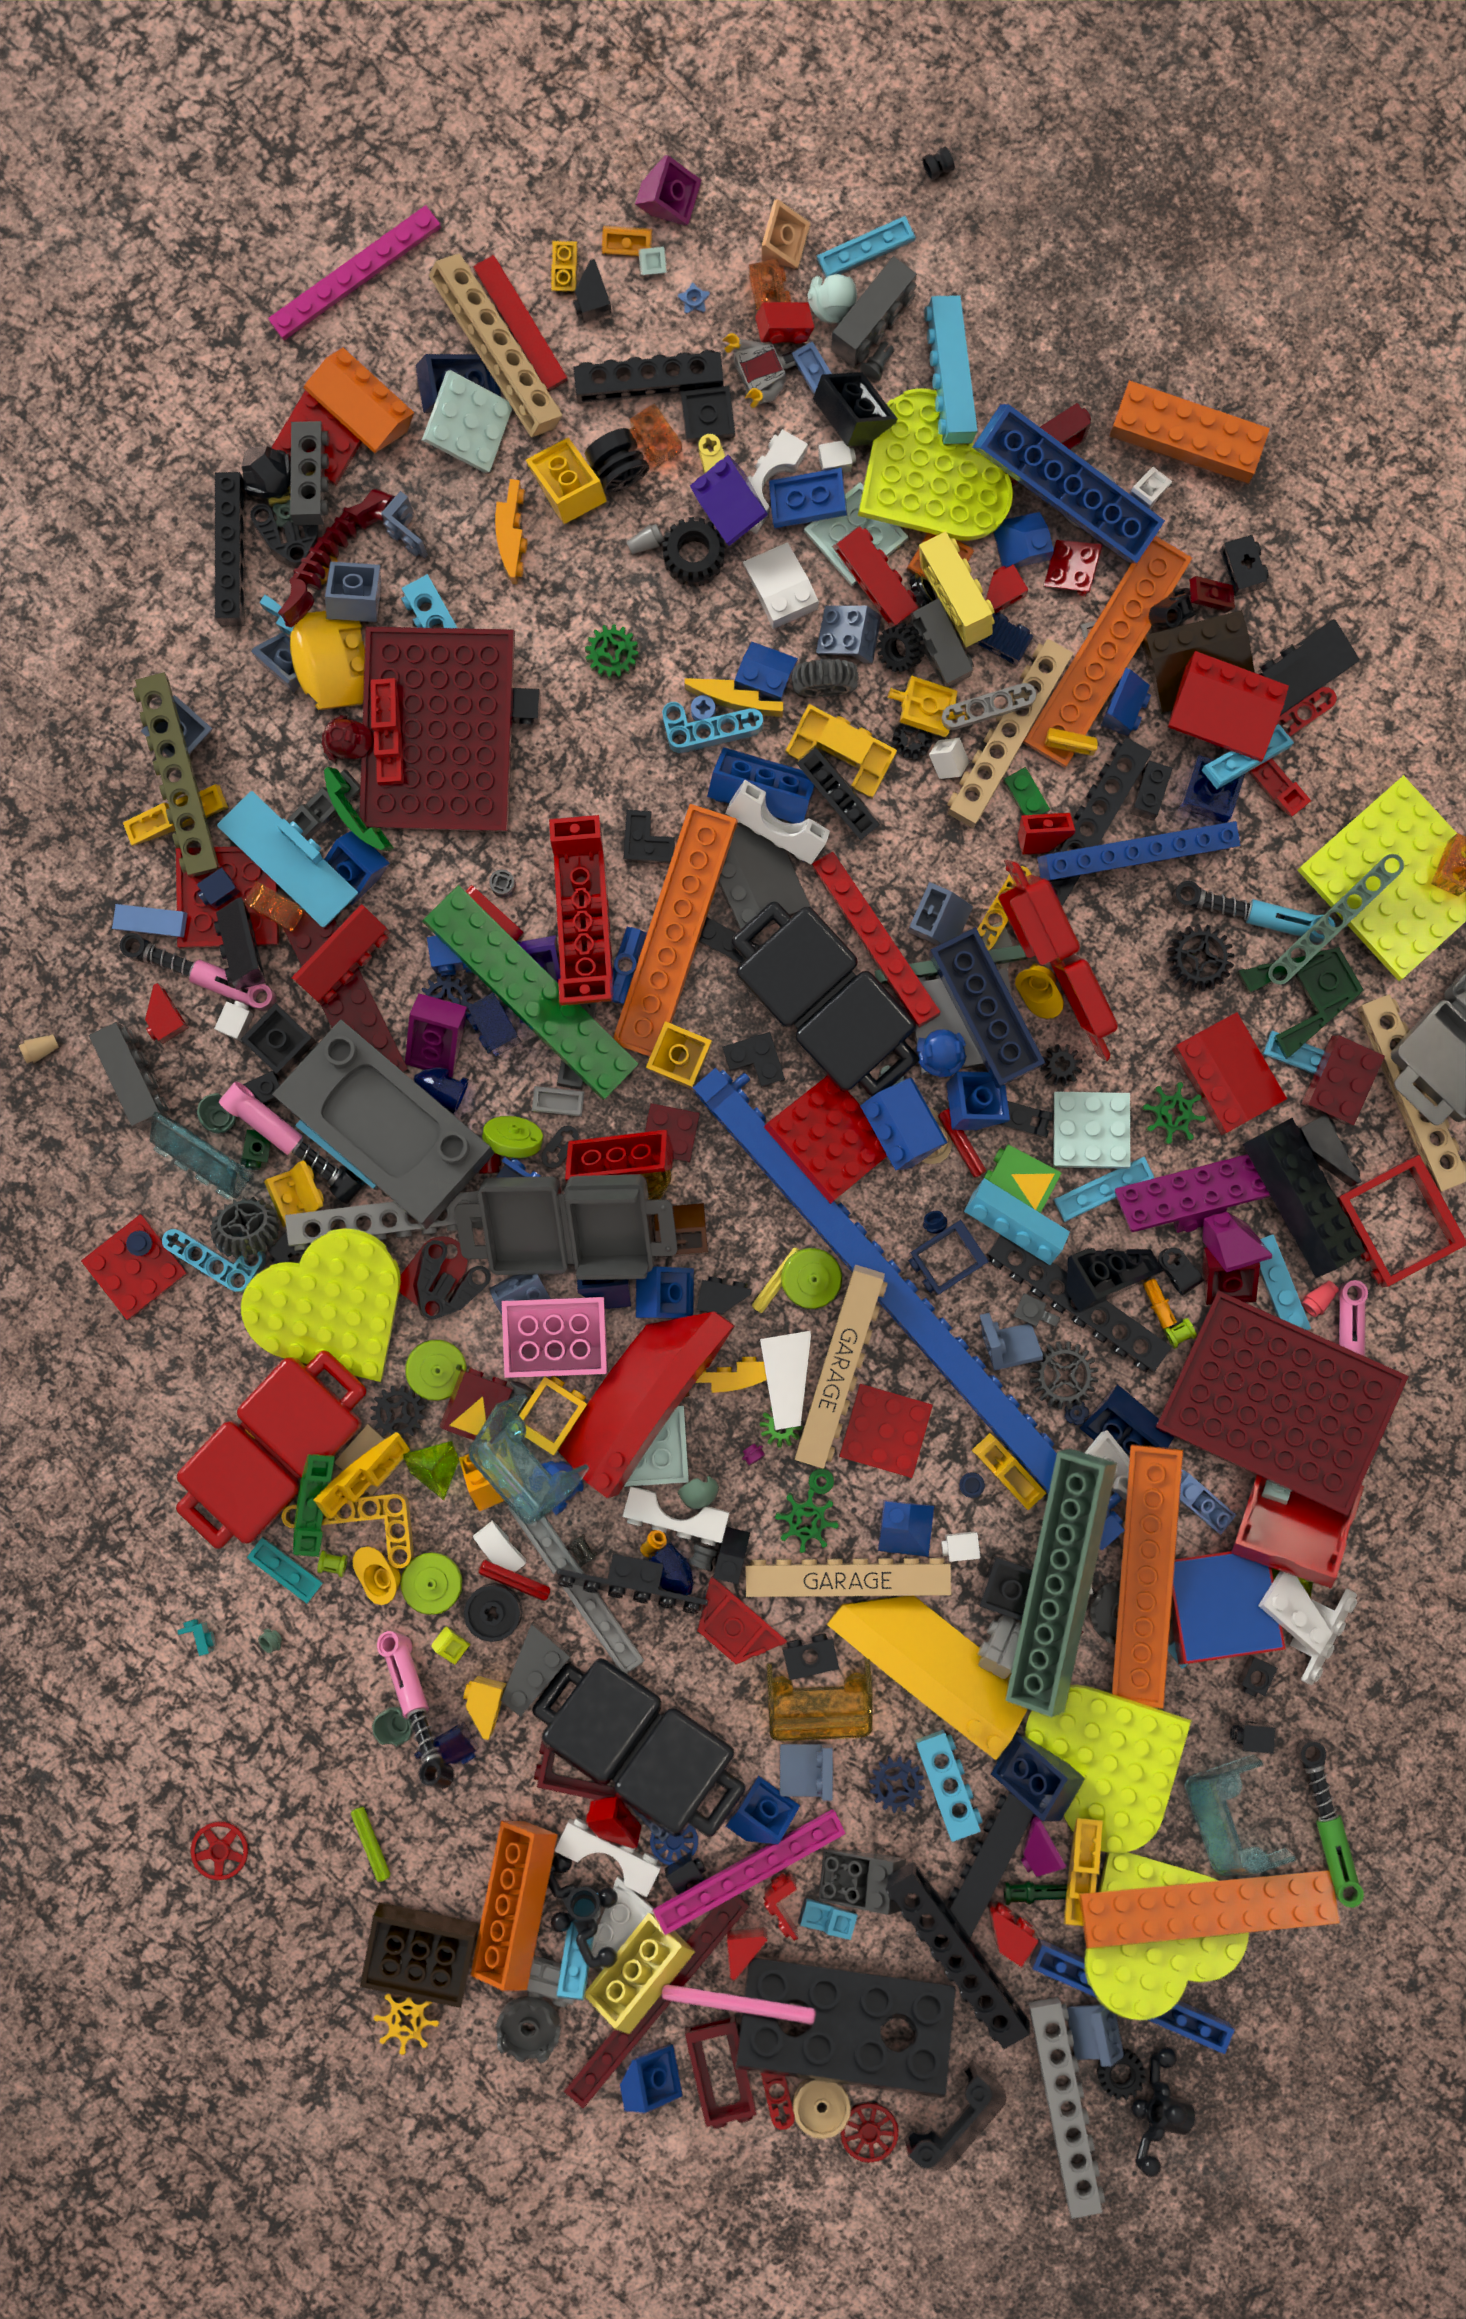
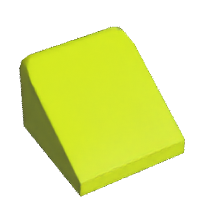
(450, 1645)

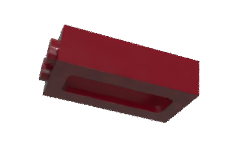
(1068, 428)
(550, 1781)
(713, 2114)

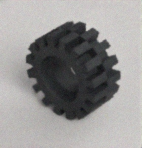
(890, 652)
(1129, 2087)

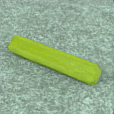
(370, 1844)

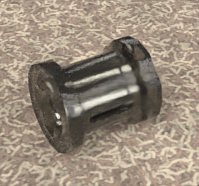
(581, 1550)

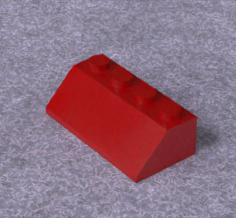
(342, 955)
(620, 1155)

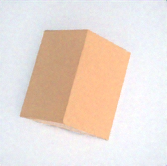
(784, 236)

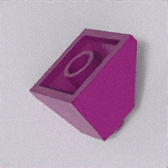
(669, 192)
(1233, 1242)
(1039, 1850)

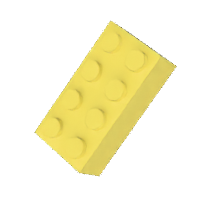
(956, 588)
(638, 1977)

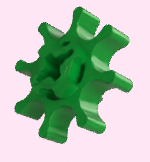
(1185, 1114)
(812, 1530)

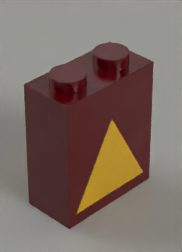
(473, 1402)

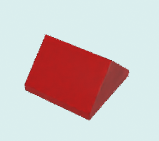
(743, 1946)

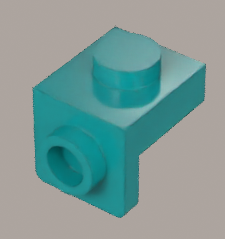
(204, 1639)

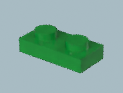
(1026, 793)

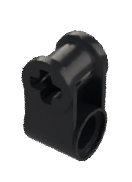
(1172, 609)
(1182, 1274)

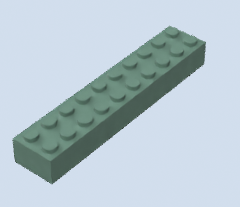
(1061, 1582)

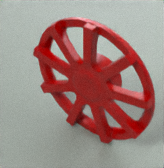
(870, 2132)

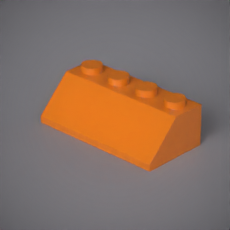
(359, 400)

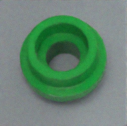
(829, 1481)

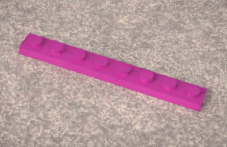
(354, 272)
(748, 1872)

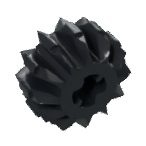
(1066, 1058)

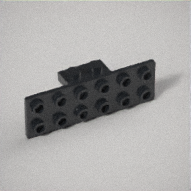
(1311, 663)
(634, 1579)

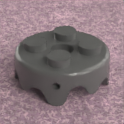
(1102, 1610)
(526, 2044)

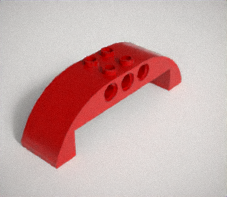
(582, 910)

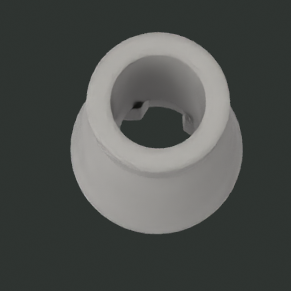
(646, 539)

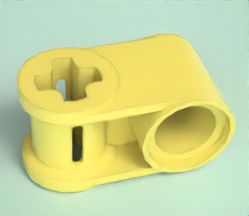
(708, 458)

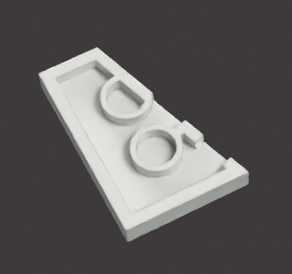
(1107, 1448)
(1295, 1612)
(621, 1919)

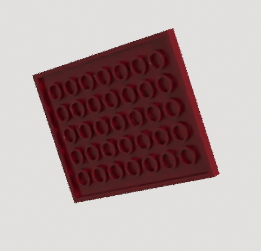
(453, 728)
(1282, 1403)

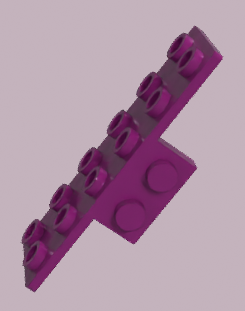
(1191, 1195)

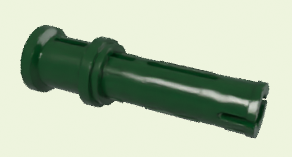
(1029, 1892)

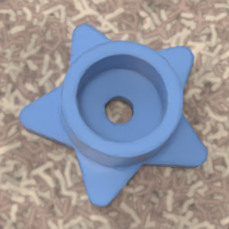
(690, 293)

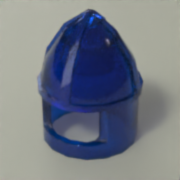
(442, 1088)
(676, 1572)

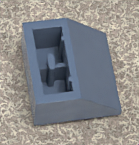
(940, 915)

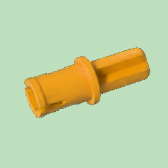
(1159, 1303)

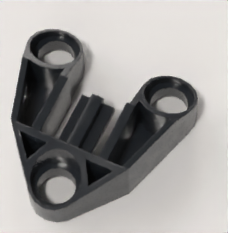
(295, 544)
(426, 1274)

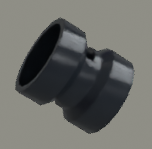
(938, 163)

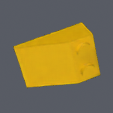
(566, 480)

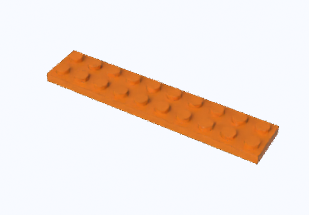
(1108, 647)
(675, 928)
(1147, 1574)
(1208, 1909)

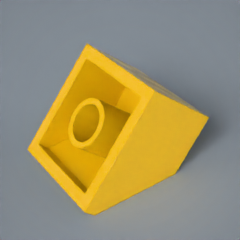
(679, 1055)
(484, 1703)

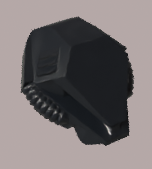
(266, 472)

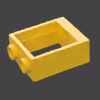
(574, 1396)

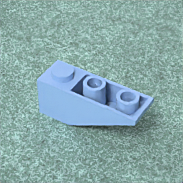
(1204, 1504)

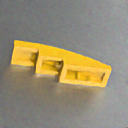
(724, 694)
(155, 823)
(363, 1472)
(1083, 1867)

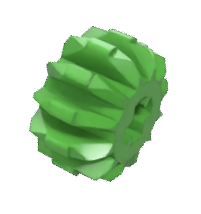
(789, 1431)

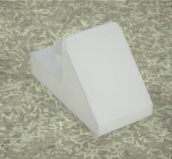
(1150, 487)

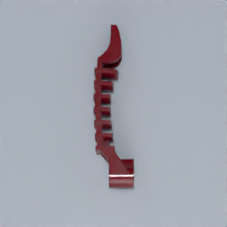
(311, 567)

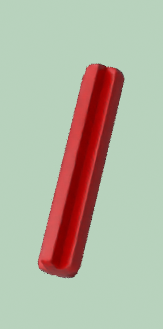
(962, 1145)
(514, 1580)

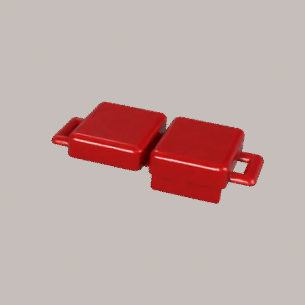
(1047, 934)
(255, 1479)

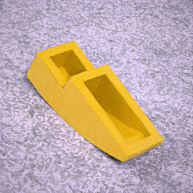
(1008, 1471)

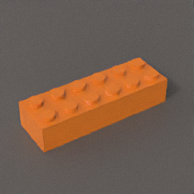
(1189, 432)
(513, 1905)

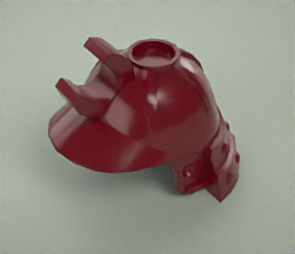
(346, 739)

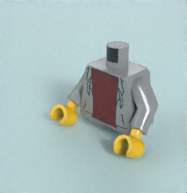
(759, 368)

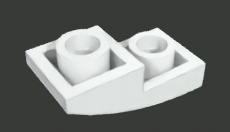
(497, 1547)

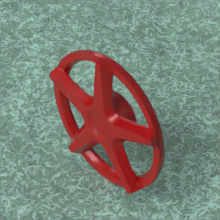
(219, 1850)

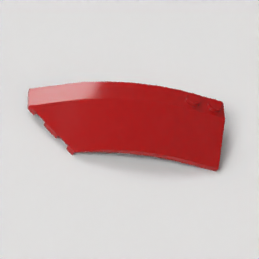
(641, 1397)

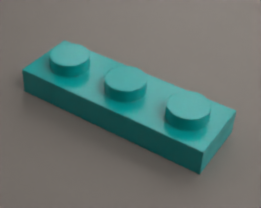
(285, 1570)

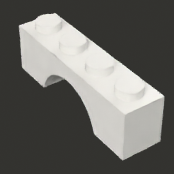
(784, 456)
(801, 839)
(644, 1507)
(581, 1841)

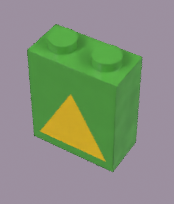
(1023, 1177)

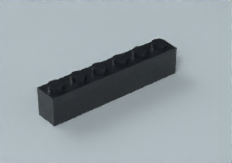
(988, 1861)

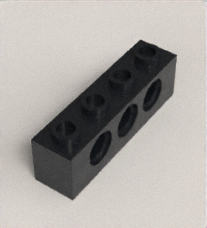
(838, 792)

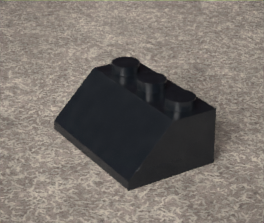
(853, 407)
(239, 945)

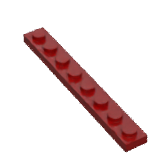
(876, 939)

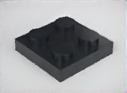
(708, 413)

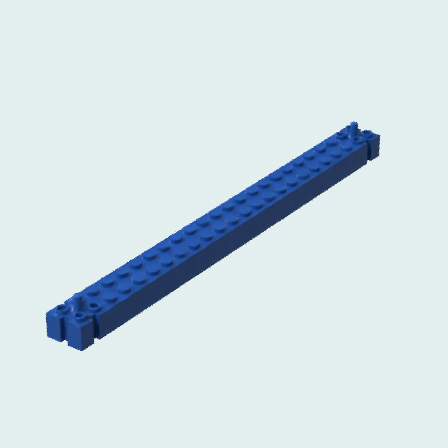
(900, 1300)

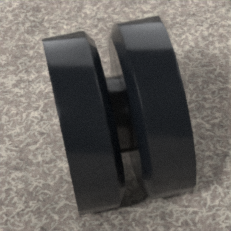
(478, 1614)

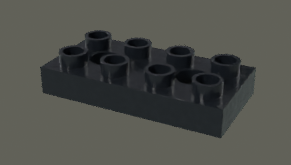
(846, 2032)

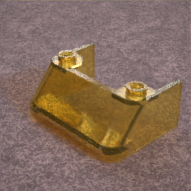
(821, 1710)

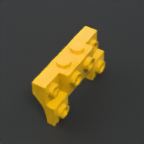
(845, 743)

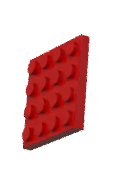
(200, 918)
(828, 1138)

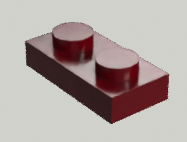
(1212, 593)

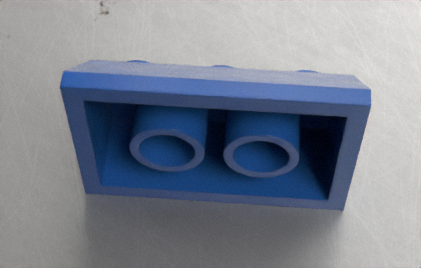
(903, 1124)

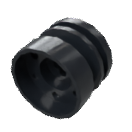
(617, 460)

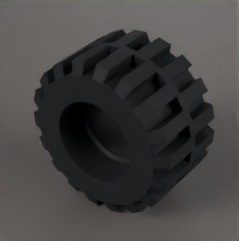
(693, 532)

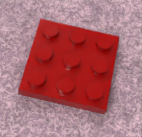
(342, 441)
(132, 1279)
(886, 1430)

